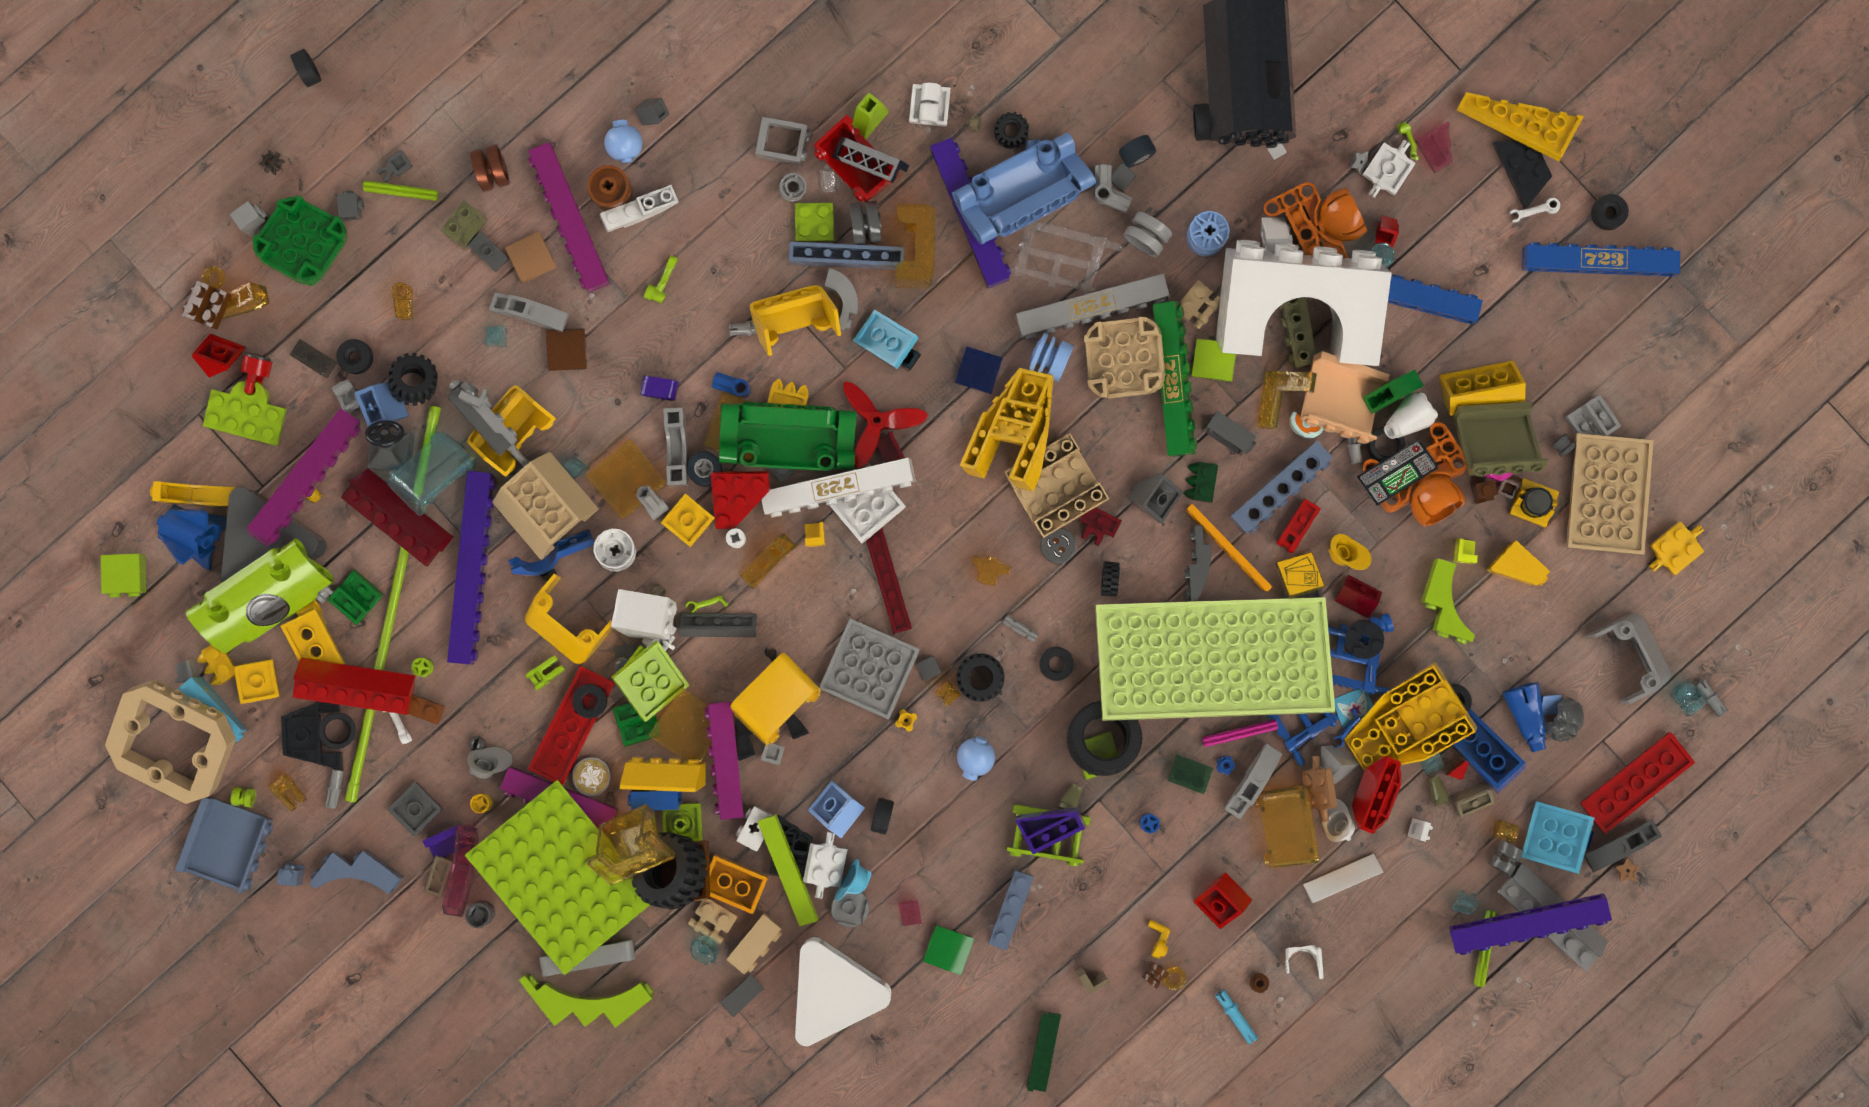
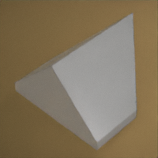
(1338, 760)

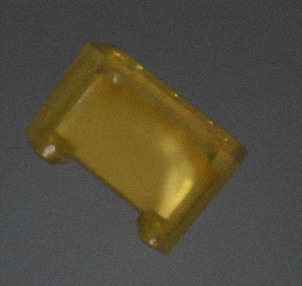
(1288, 827)

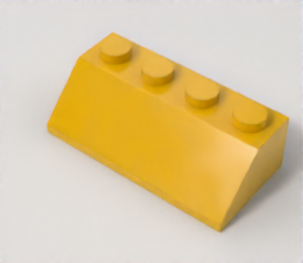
(1483, 386)
(663, 775)

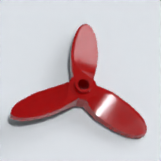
(891, 420)

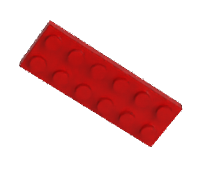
(568, 730)
(1637, 782)

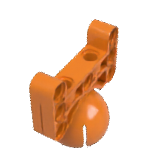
(1335, 216)
(1434, 494)

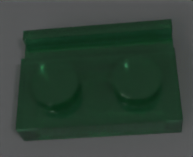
(1190, 774)

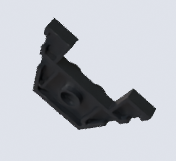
(301, 735)
(745, 747)

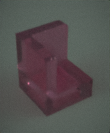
(910, 913)

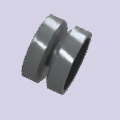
(865, 223)

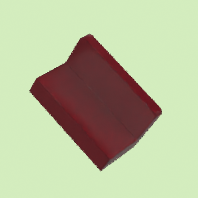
(889, 448)
(1358, 596)

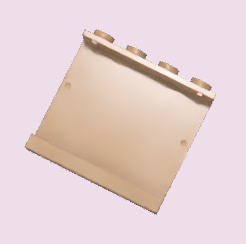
(1338, 397)

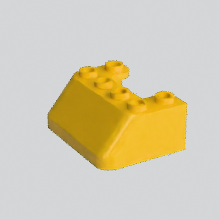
(523, 416)

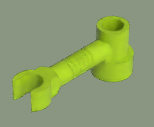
(656, 293)

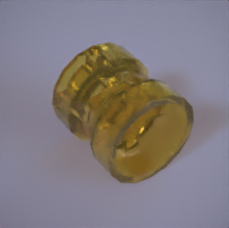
(948, 693)
(1506, 831)

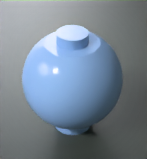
(623, 142)
(975, 757)

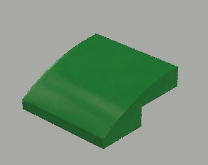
(355, 597)
(631, 726)
(948, 949)

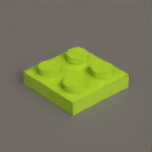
(814, 222)

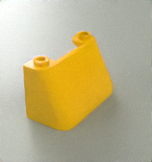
(774, 698)

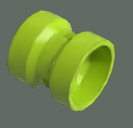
(243, 797)

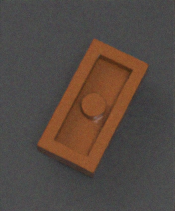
(426, 709)

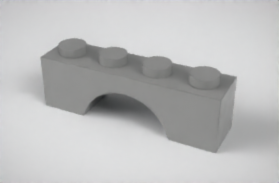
(676, 447)

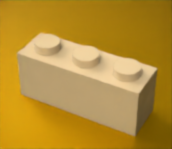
(755, 944)

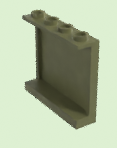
(1498, 439)

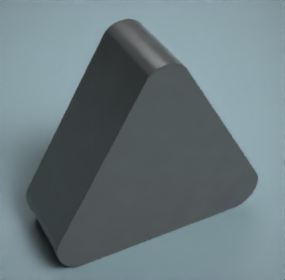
(243, 549)

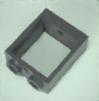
(1230, 434)

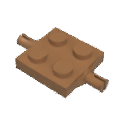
(1320, 788)

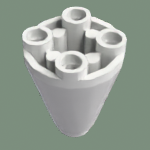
(1411, 416)

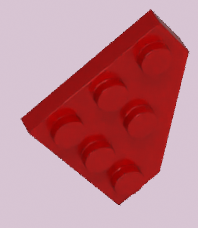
(737, 495)

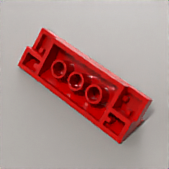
(353, 686)

